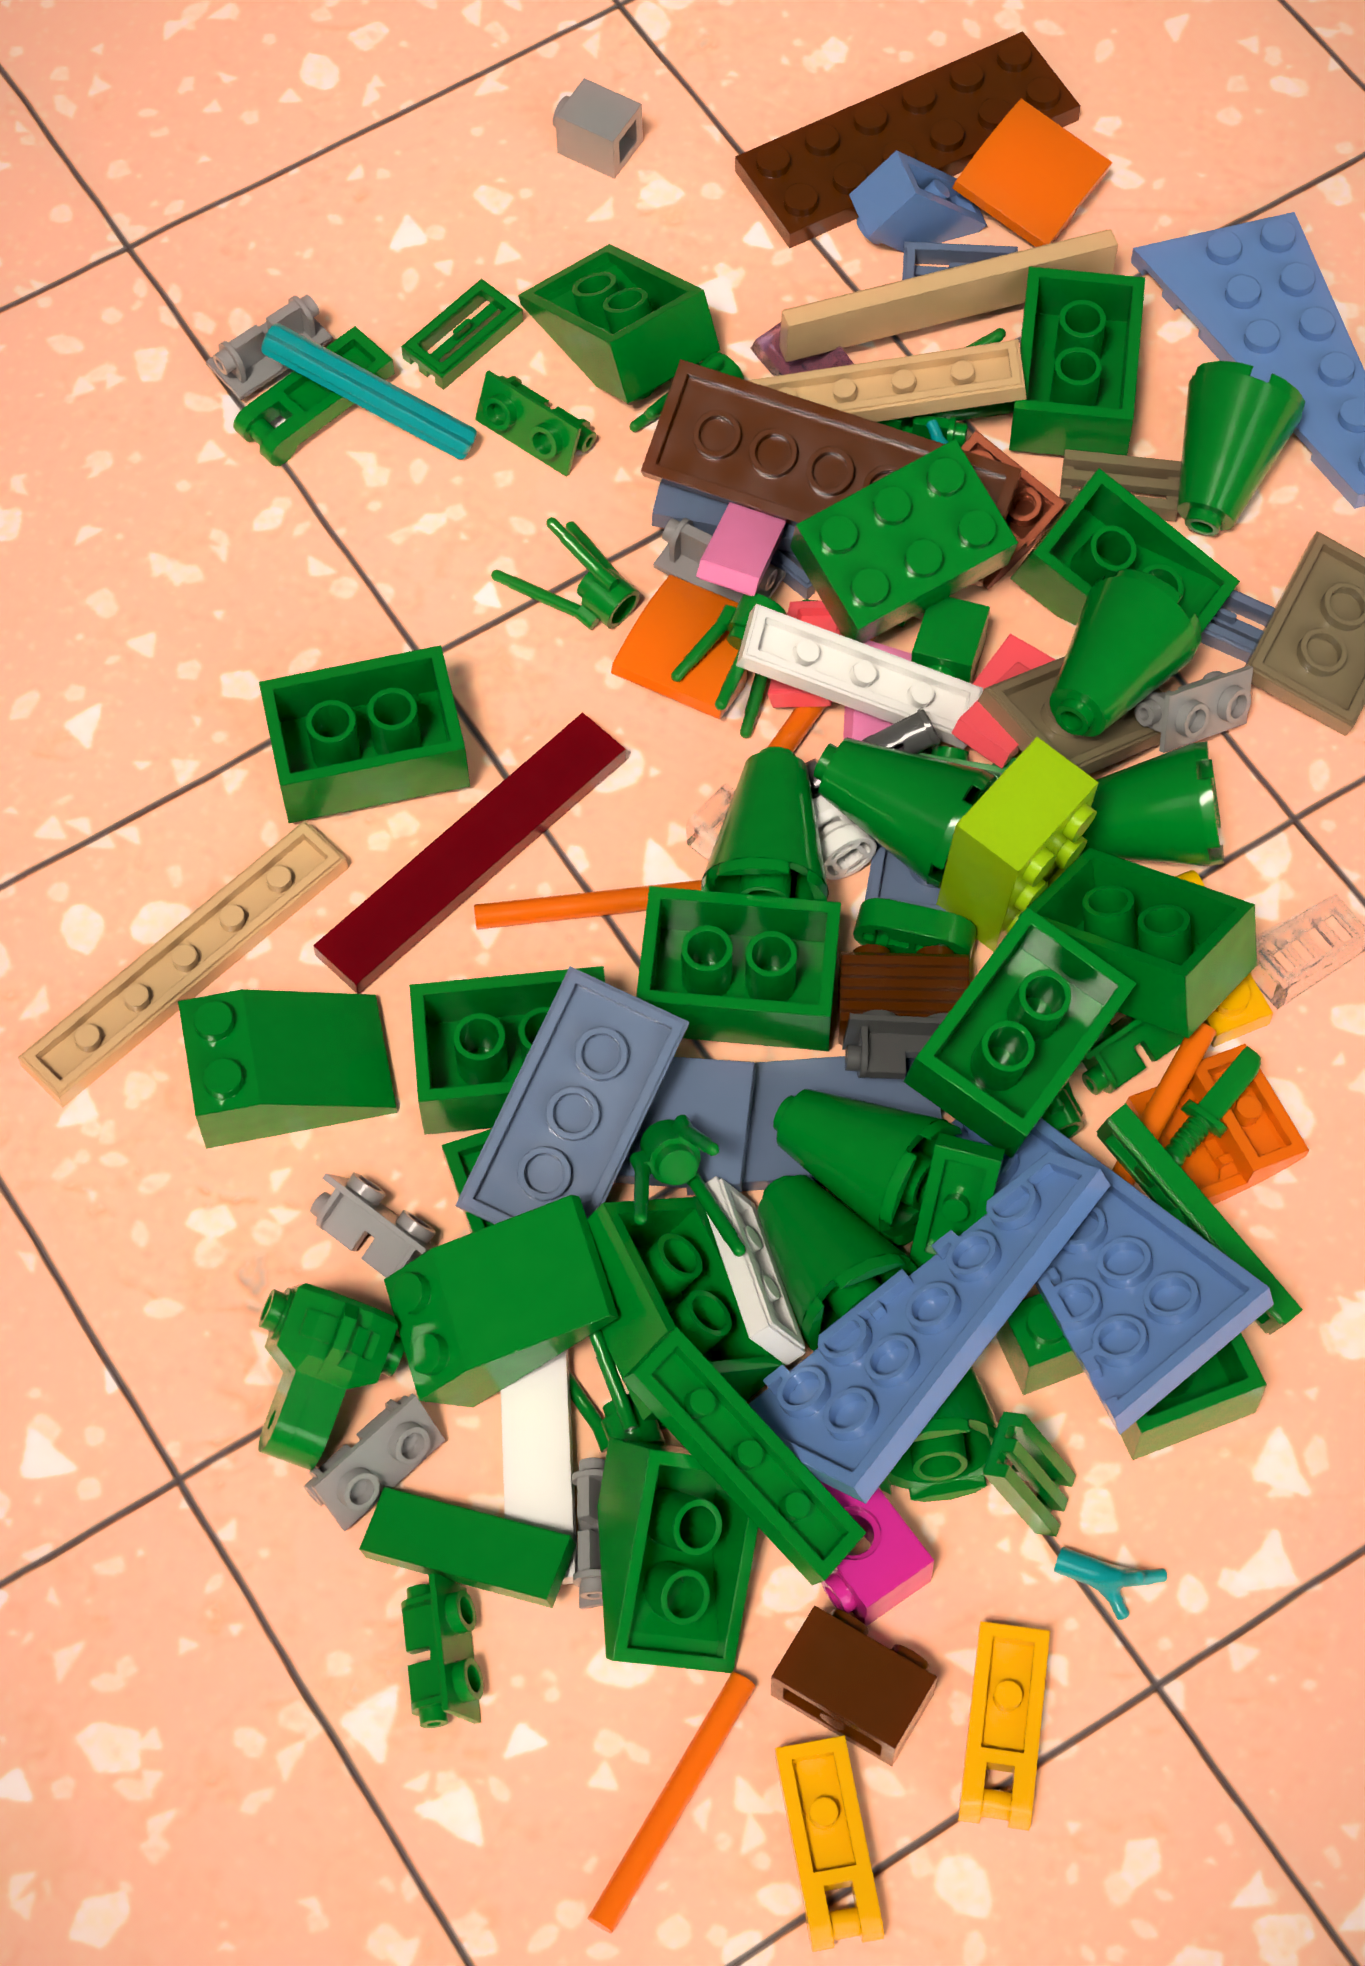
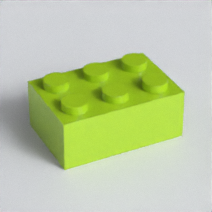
(1017, 840)

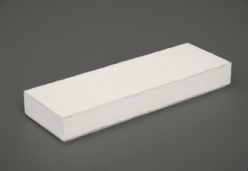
(756, 1277)

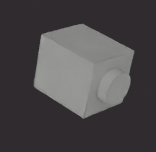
(598, 127)

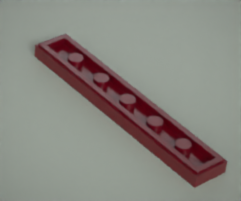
(469, 853)

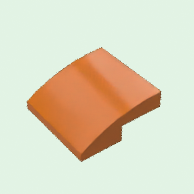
(1032, 174)
(666, 633)
(1254, 1146)

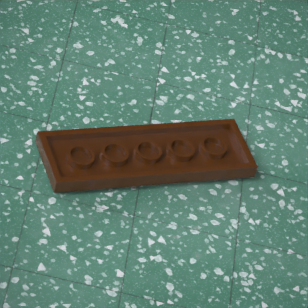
(934, 118)
(783, 450)

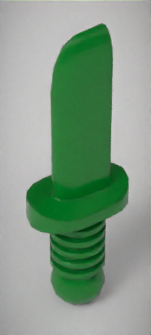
(1207, 1114)

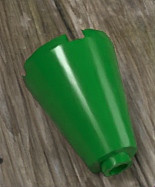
(1231, 441)
(1121, 650)
(901, 799)
(1160, 810)
(769, 833)
(863, 1155)
(824, 1252)
(951, 1448)

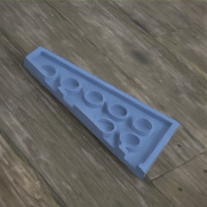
(1269, 307)
(1136, 1289)
(915, 1337)

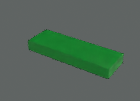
(468, 1547)

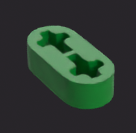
(910, 927)

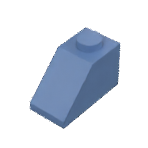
(912, 204)

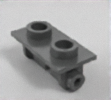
(881, 1042)

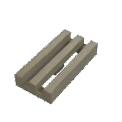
(1131, 472)

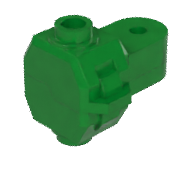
(323, 1350)

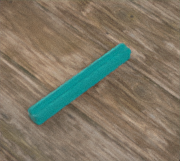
(368, 391)

